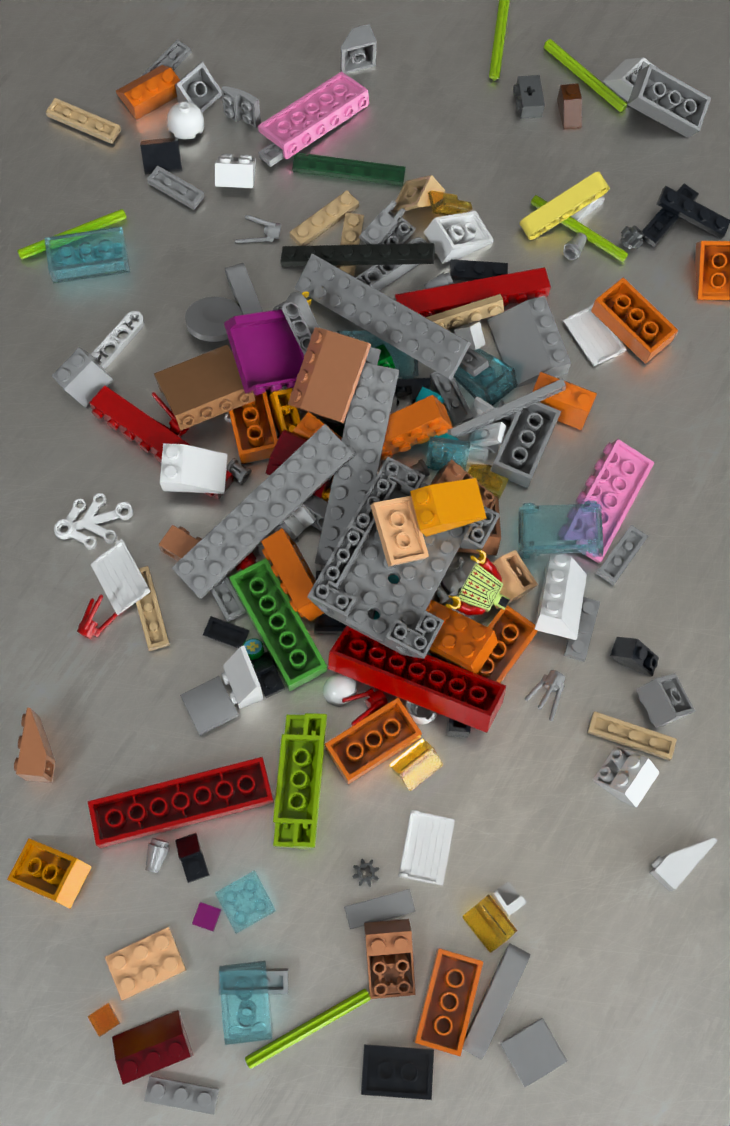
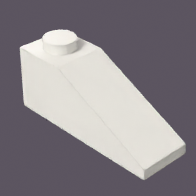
(675, 867)

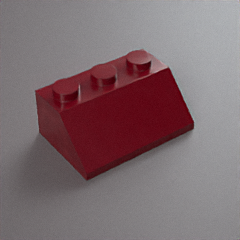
(284, 448)
(151, 1047)

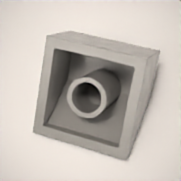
(358, 50)
(82, 376)
(665, 700)

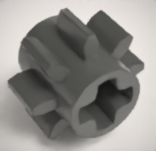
(632, 237)
(359, 874)

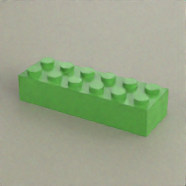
(278, 625)

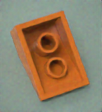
(713, 270)

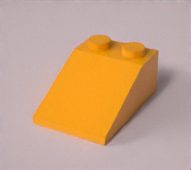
(448, 505)
(49, 873)

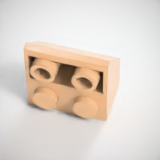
(515, 576)

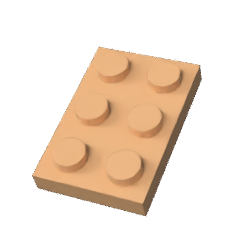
(399, 531)
(145, 963)

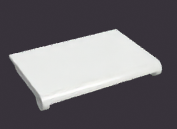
(593, 336)
(120, 577)
(426, 847)

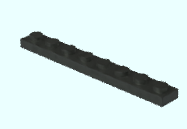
(360, 254)

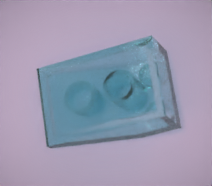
(492, 382)
(245, 1002)

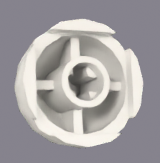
(185, 120)

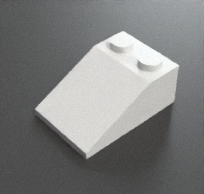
(457, 235)
(192, 469)
(242, 679)

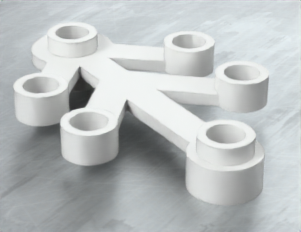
(90, 521)

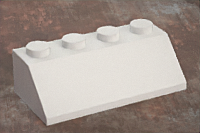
(561, 597)

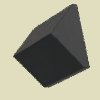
(161, 153)

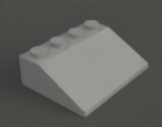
(530, 341)

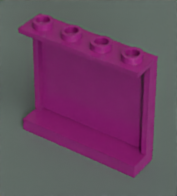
(264, 351)

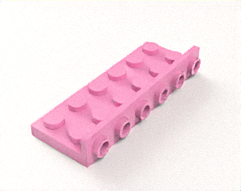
(315, 114)
(615, 487)

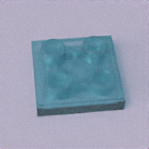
(443, 450)
(245, 902)

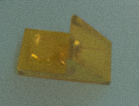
(491, 481)

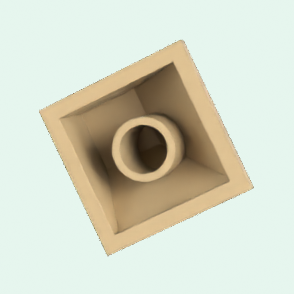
(415, 193)

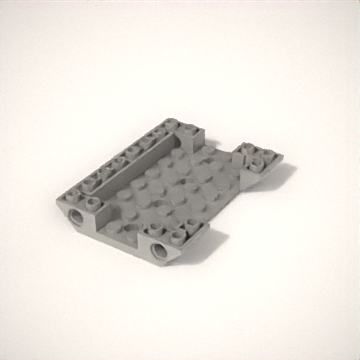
(358, 571)

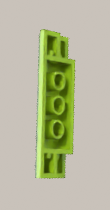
(299, 781)

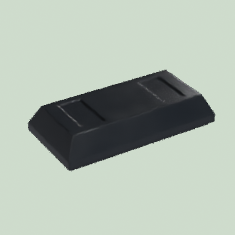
(226, 632)

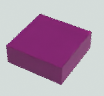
(206, 916)

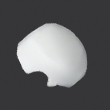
(339, 687)
(420, 714)

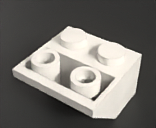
(624, 76)
(235, 171)
(626, 775)

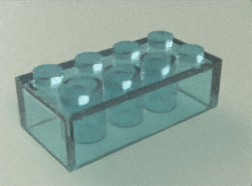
(87, 255)

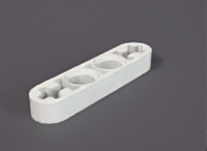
(118, 343)

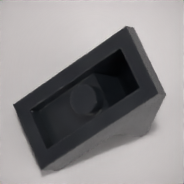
(412, 387)
(267, 675)
(192, 857)

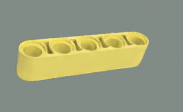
(564, 205)

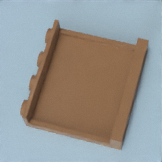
(203, 387)

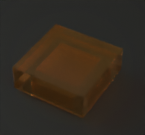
(104, 1020)

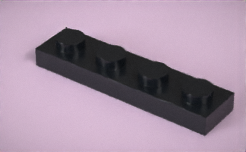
(693, 212)
(664, 219)

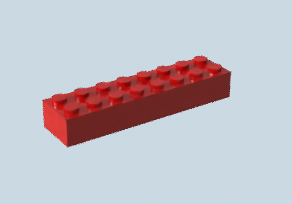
(421, 681)
(180, 802)

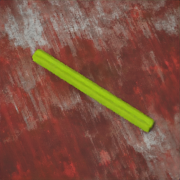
(499, 39)
(586, 76)
(89, 226)
(591, 236)
(307, 1028)

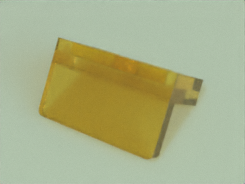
(447, 204)
(417, 764)
(489, 923)

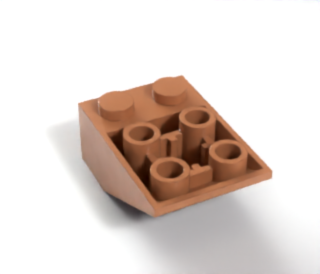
(455, 472)
(35, 755)
(389, 958)

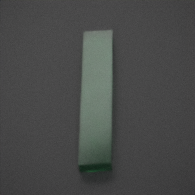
(349, 169)

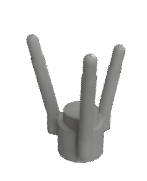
(271, 229)
(553, 683)

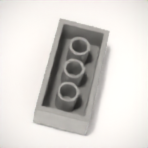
(669, 101)
(525, 443)

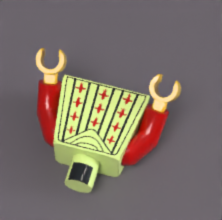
(480, 589)

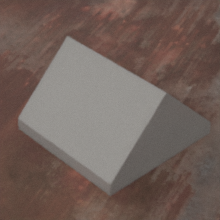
(198, 88)

